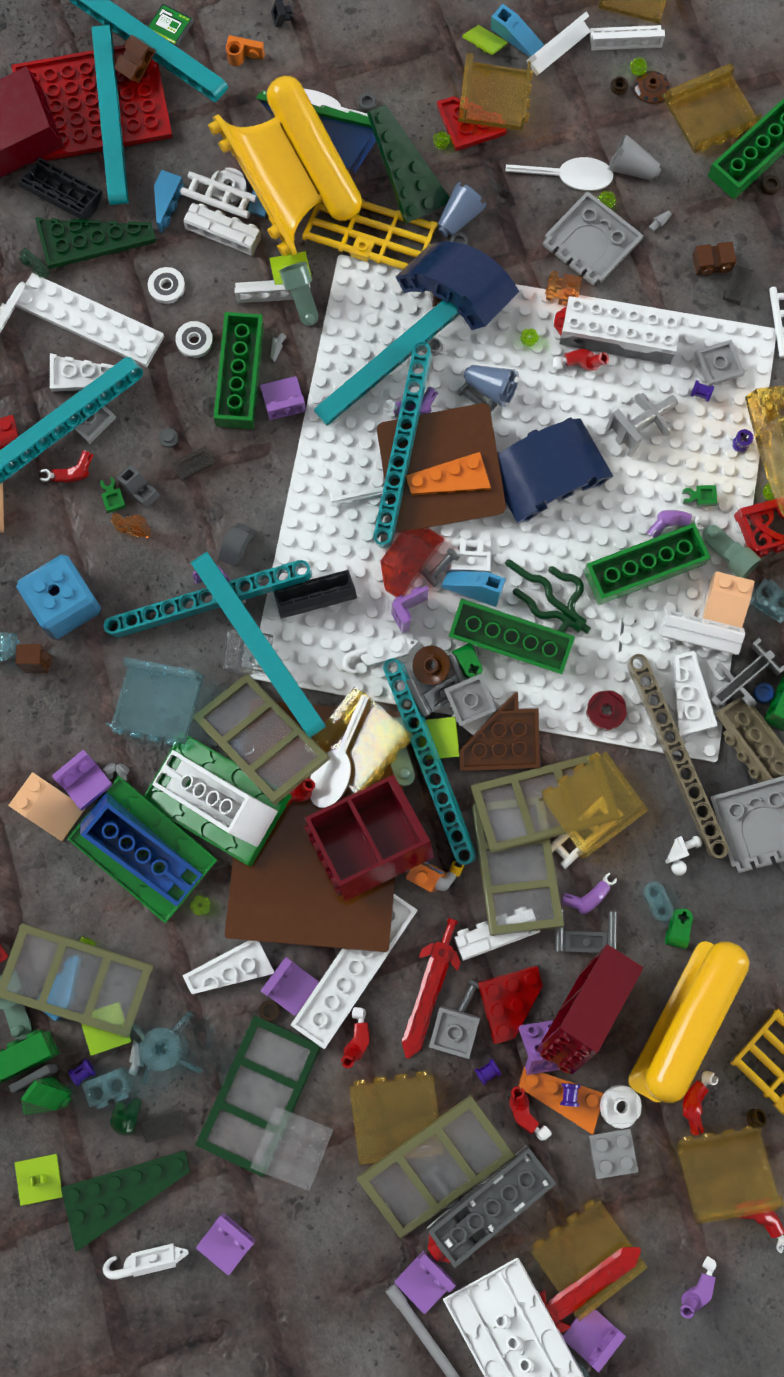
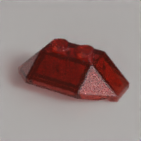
(408, 559)

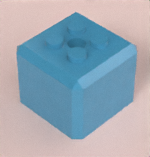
(68, 608)

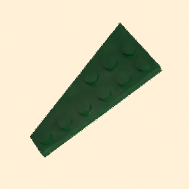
(410, 176)
(81, 240)
(108, 1198)

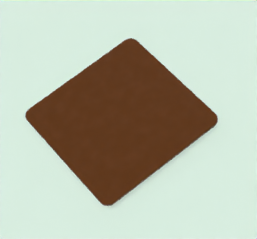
(438, 440)

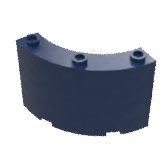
(463, 277)
(550, 467)

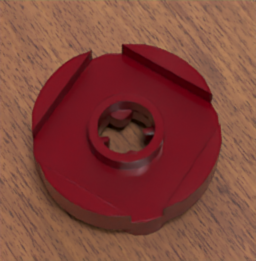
(600, 720)

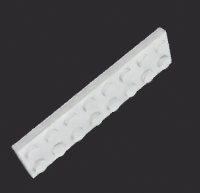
(89, 320)
(346, 982)

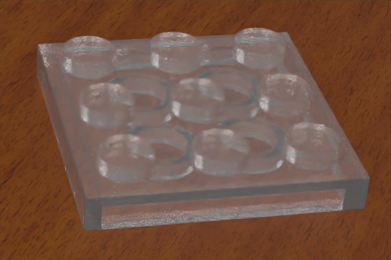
(291, 1148)

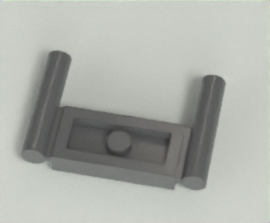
(436, 696)
(586, 941)

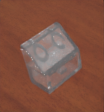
(238, 657)

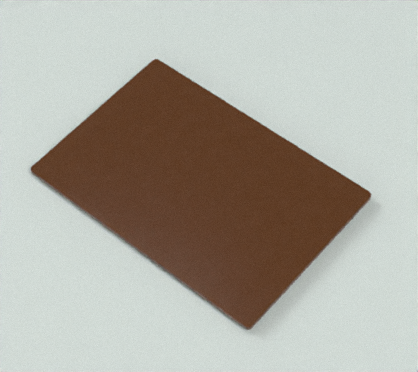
(290, 896)

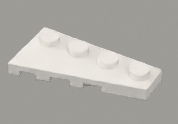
(73, 374)
(692, 699)
(235, 966)

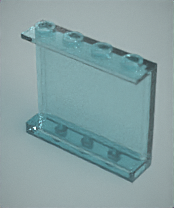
(156, 701)

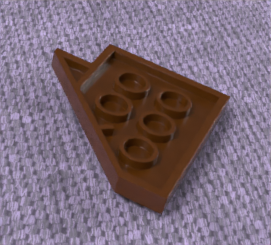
(504, 740)

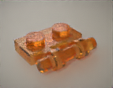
(569, 286)
(134, 525)

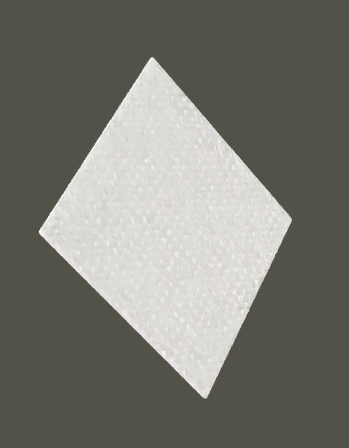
(344, 458)

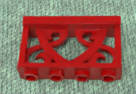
(754, 514)

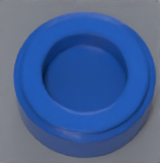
(763, 693)

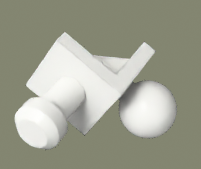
(679, 851)

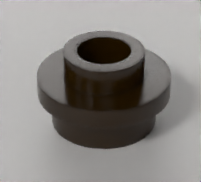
(619, 81)
(756, 1118)

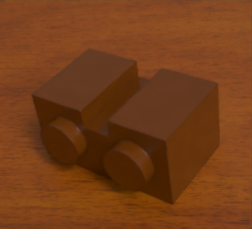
(135, 58)
(714, 259)
(33, 658)

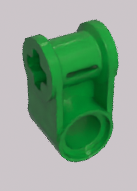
(468, 660)
(679, 931)

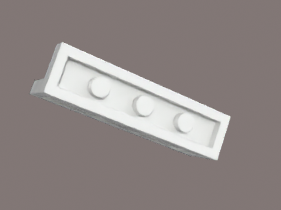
(626, 37)
(559, 44)
(261, 291)

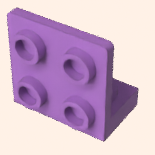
(283, 398)
(402, 604)
(82, 780)
(290, 986)
(532, 1036)
(225, 1243)
(424, 1282)
(594, 1339)

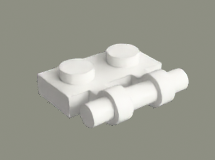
(471, 560)

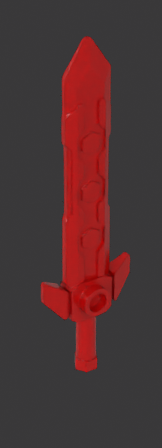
(431, 985)
(589, 1285)

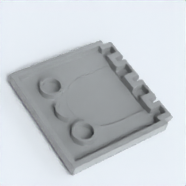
(592, 239)
(753, 823)

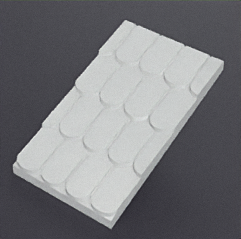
(510, 1326)

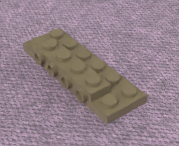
(752, 740)

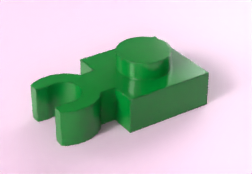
(703, 495)
(112, 497)

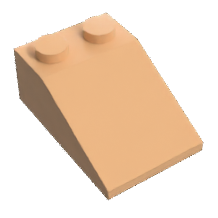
(728, 599)
(46, 807)

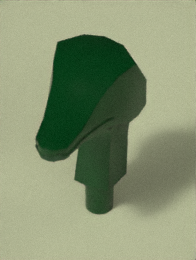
(125, 1118)

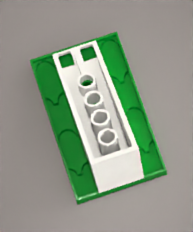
(214, 800)

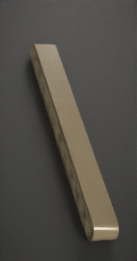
(677, 766)

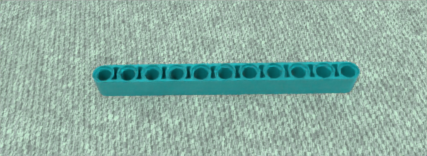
(166, 53)
(110, 115)
(385, 362)
(68, 416)
(402, 435)
(199, 596)
(258, 645)
(437, 766)

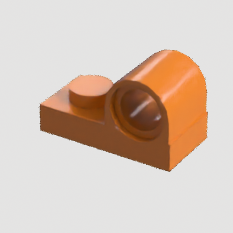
(240, 47)

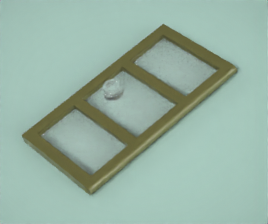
(261, 738)
(511, 806)
(518, 886)
(74, 980)
(435, 1166)

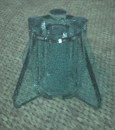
(176, 1048)

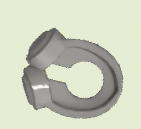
(121, 769)

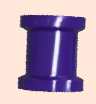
(702, 391)
(740, 436)
(81, 1072)
(488, 1072)
(570, 1094)

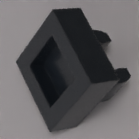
(280, 13)

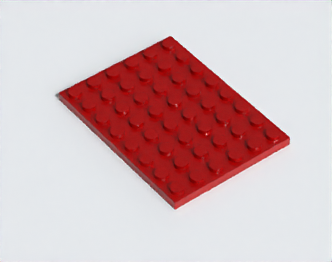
(73, 100)

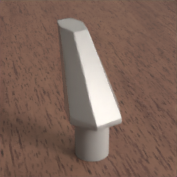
(660, 220)
(276, 345)
(135, 1059)

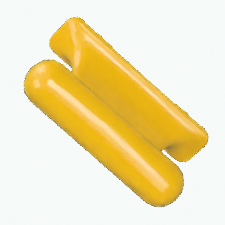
(290, 162)
(689, 1021)

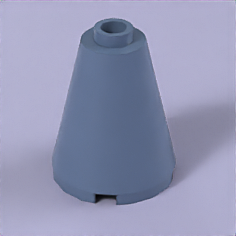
(461, 208)
(493, 382)

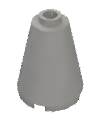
(634, 160)

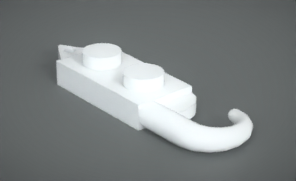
(7, 309)
(380, 652)
(146, 1261)

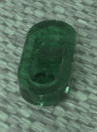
(37, 266)

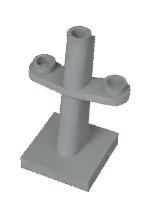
(628, 431)
(765, 659)

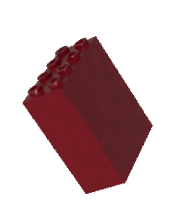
(25, 122)
(368, 838)
(589, 1010)

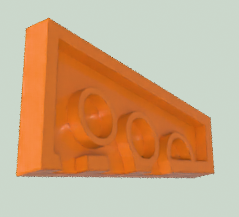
(457, 475)
(550, 1092)

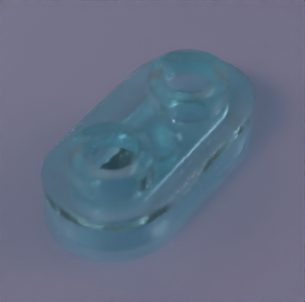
(660, 900)

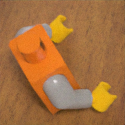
(432, 877)

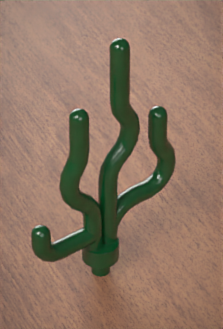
(568, 613)

